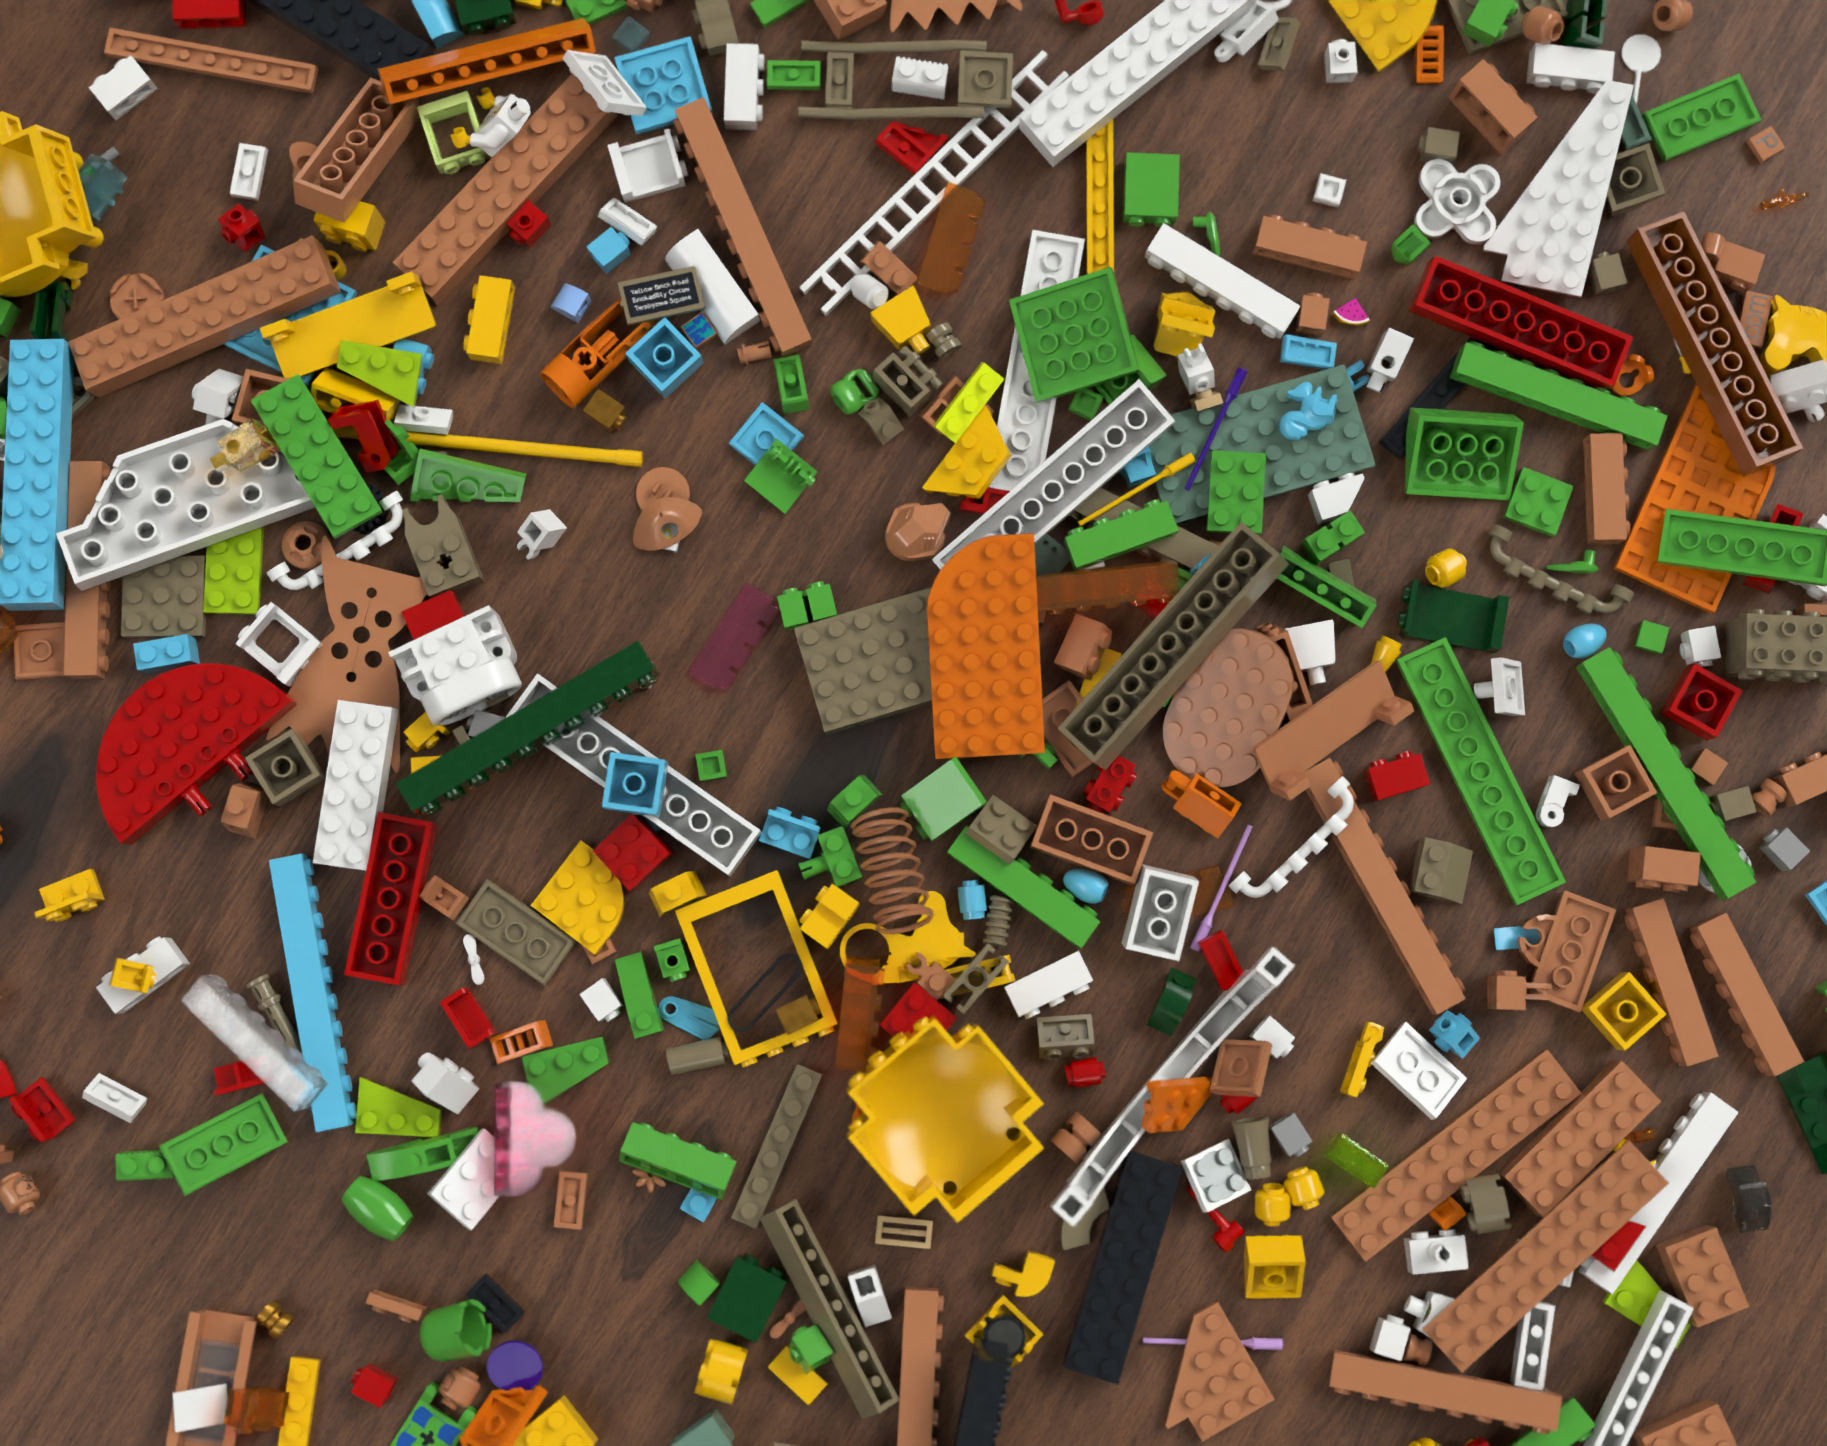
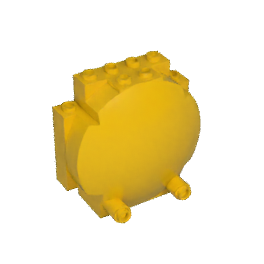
(40, 207)
(943, 1117)

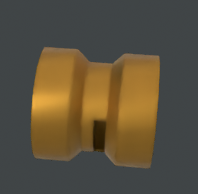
(274, 1319)

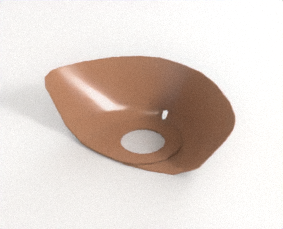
(674, 510)

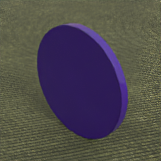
(515, 1366)

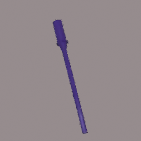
(1231, 394)

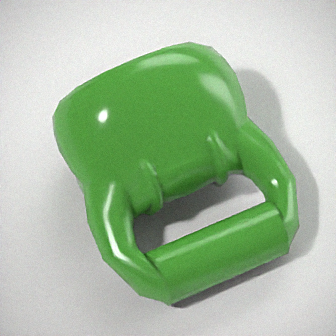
(849, 396)

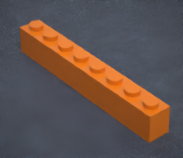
(485, 60)

